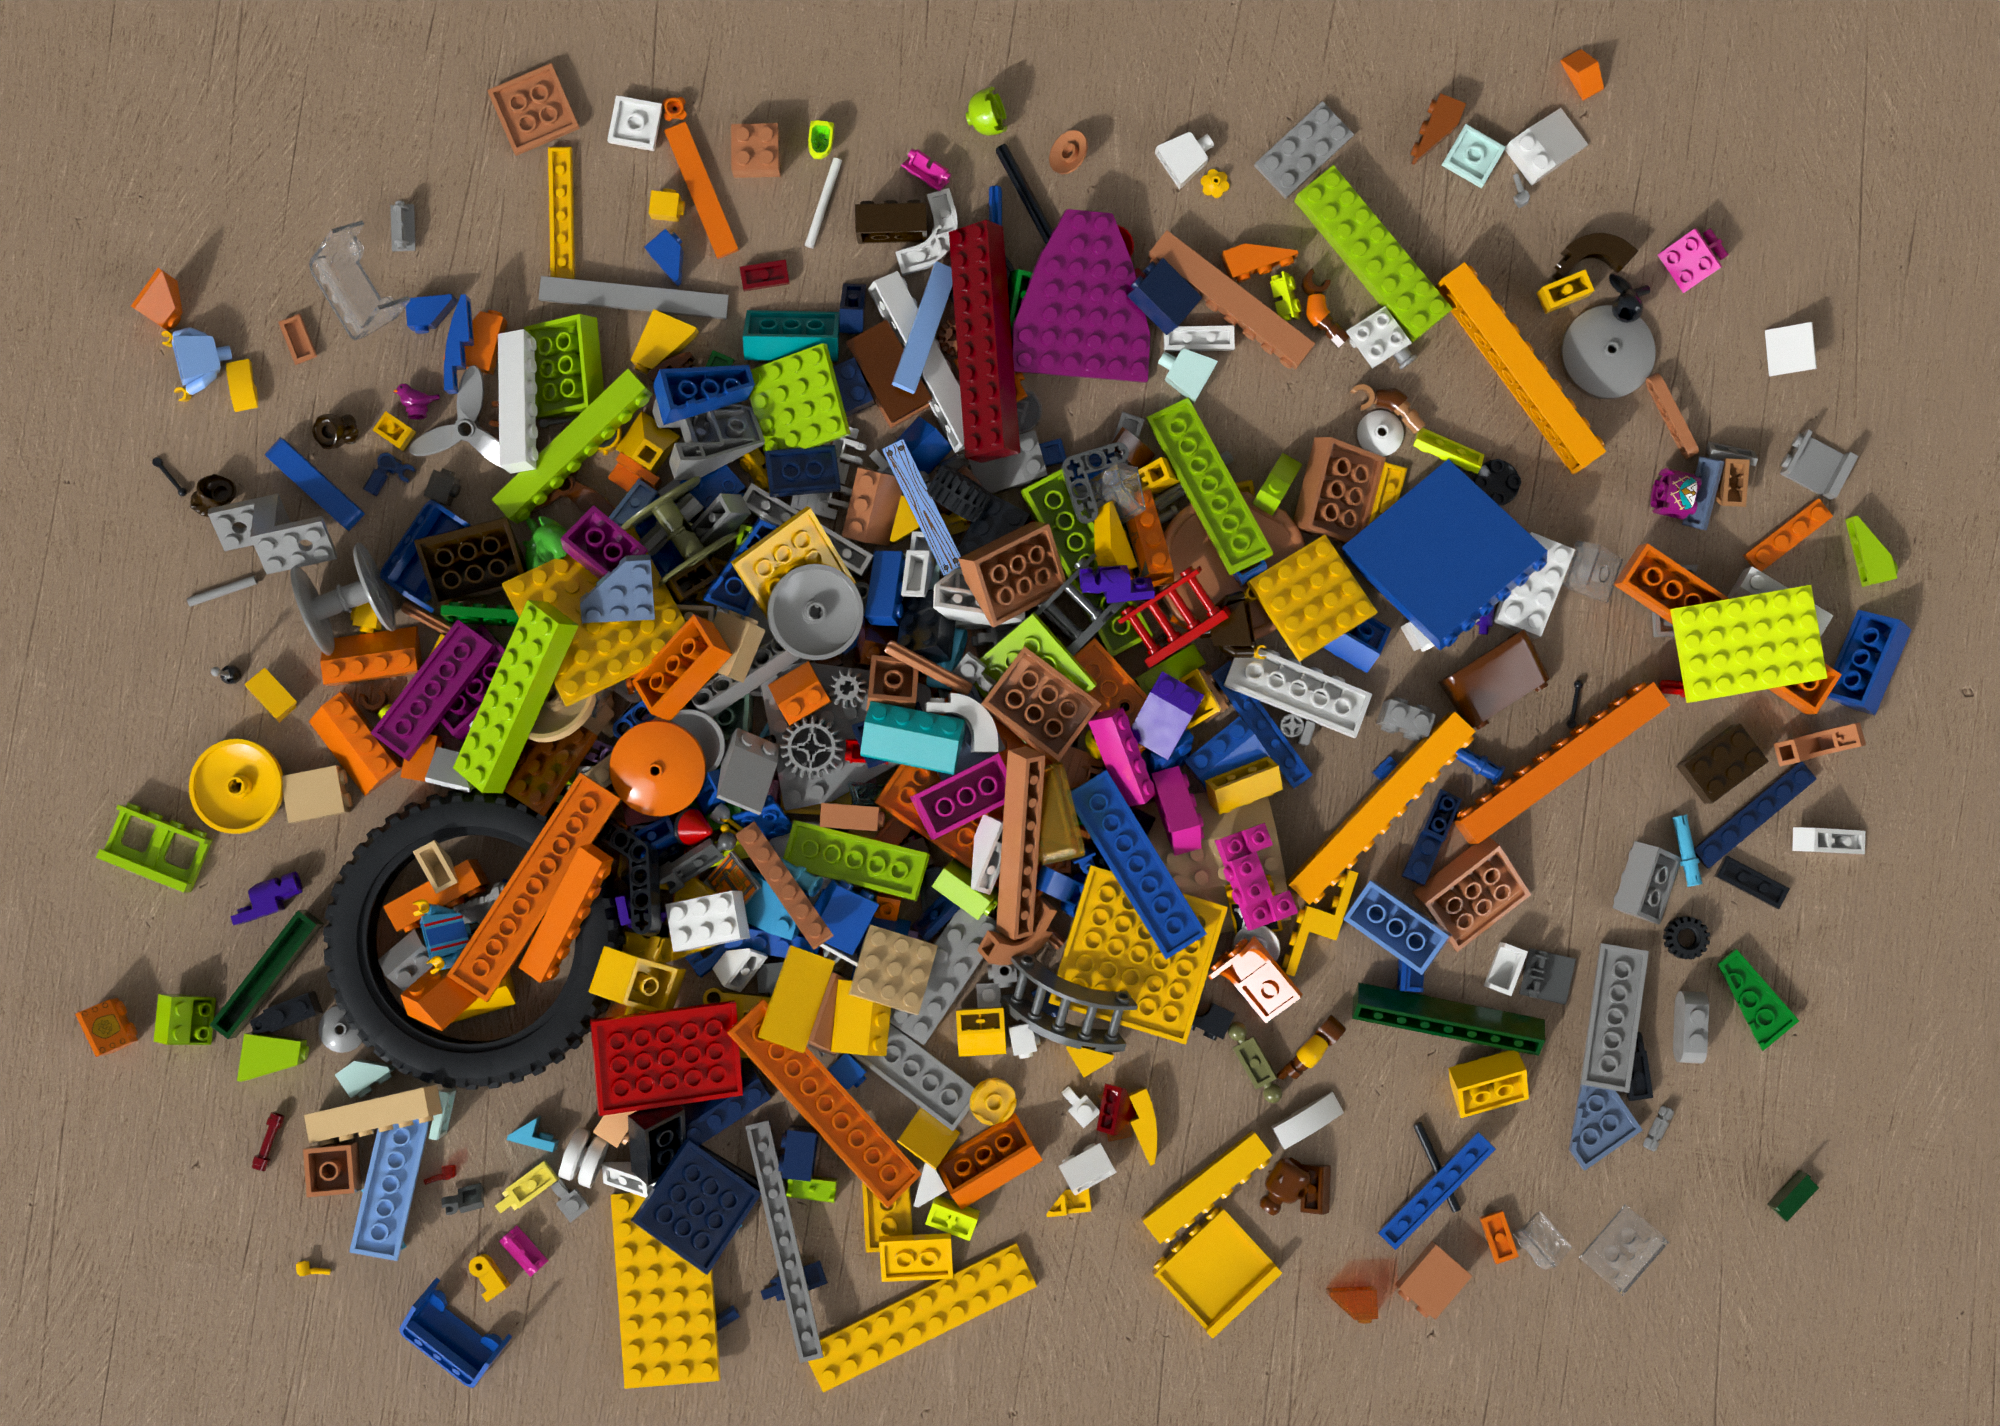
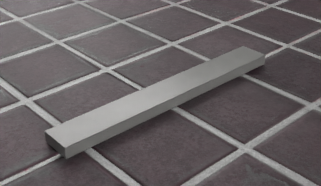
(633, 297)

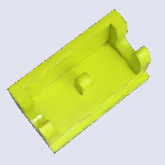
(949, 1218)

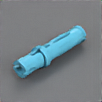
(1687, 851)

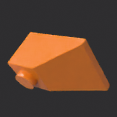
(160, 300)

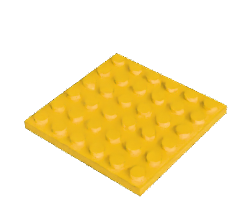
(602, 650)
(1115, 952)

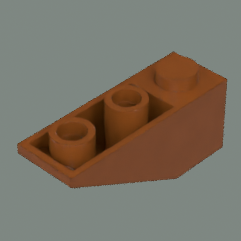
(1443, 119)

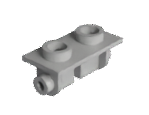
(403, 227)

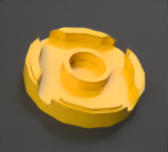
(993, 1101)

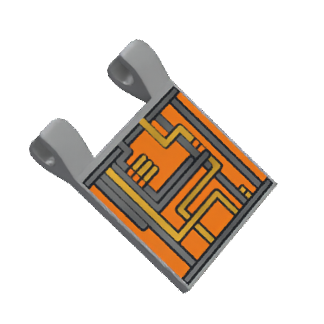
(733, 876)

